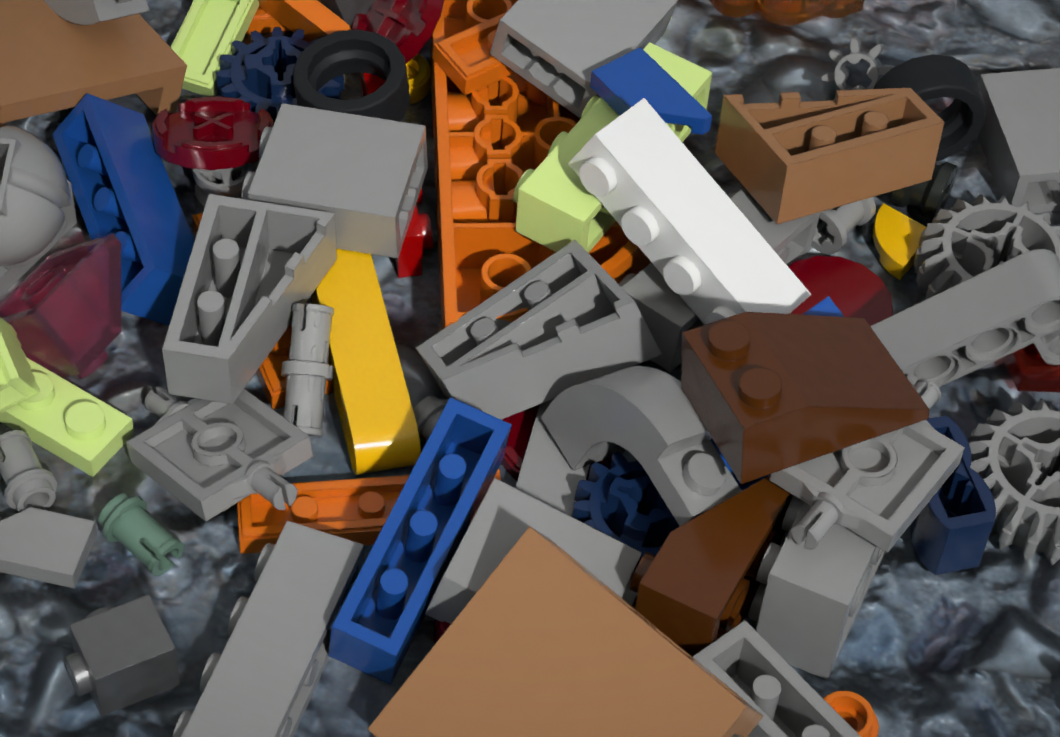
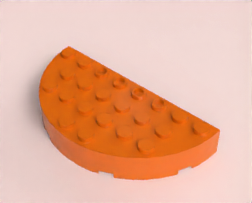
(479, 156)

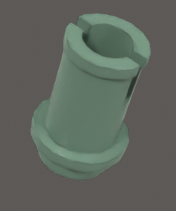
(128, 522)

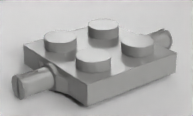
(219, 451)
(875, 483)

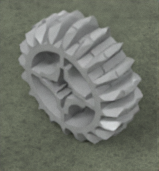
(976, 239)
(1021, 465)

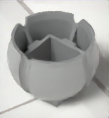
(30, 197)

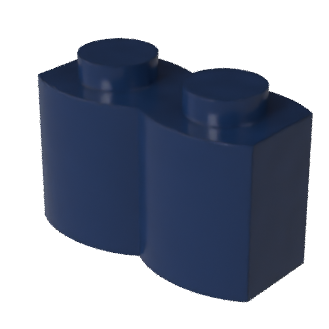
(958, 518)

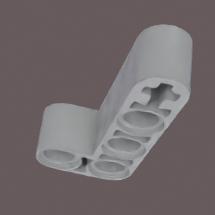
(979, 321)

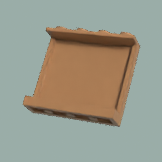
(56, 63)
(558, 657)

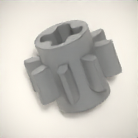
(842, 73)

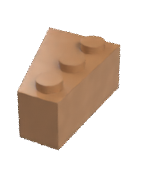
(828, 152)

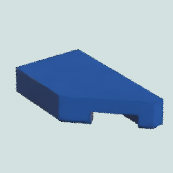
(638, 77)

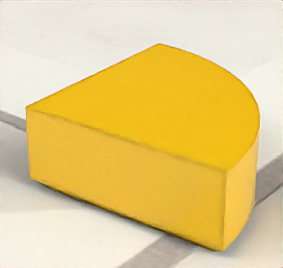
(896, 240)

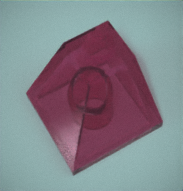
(69, 307)

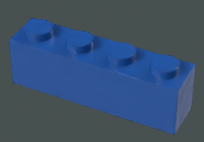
(129, 194)
(418, 541)

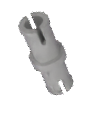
(308, 367)

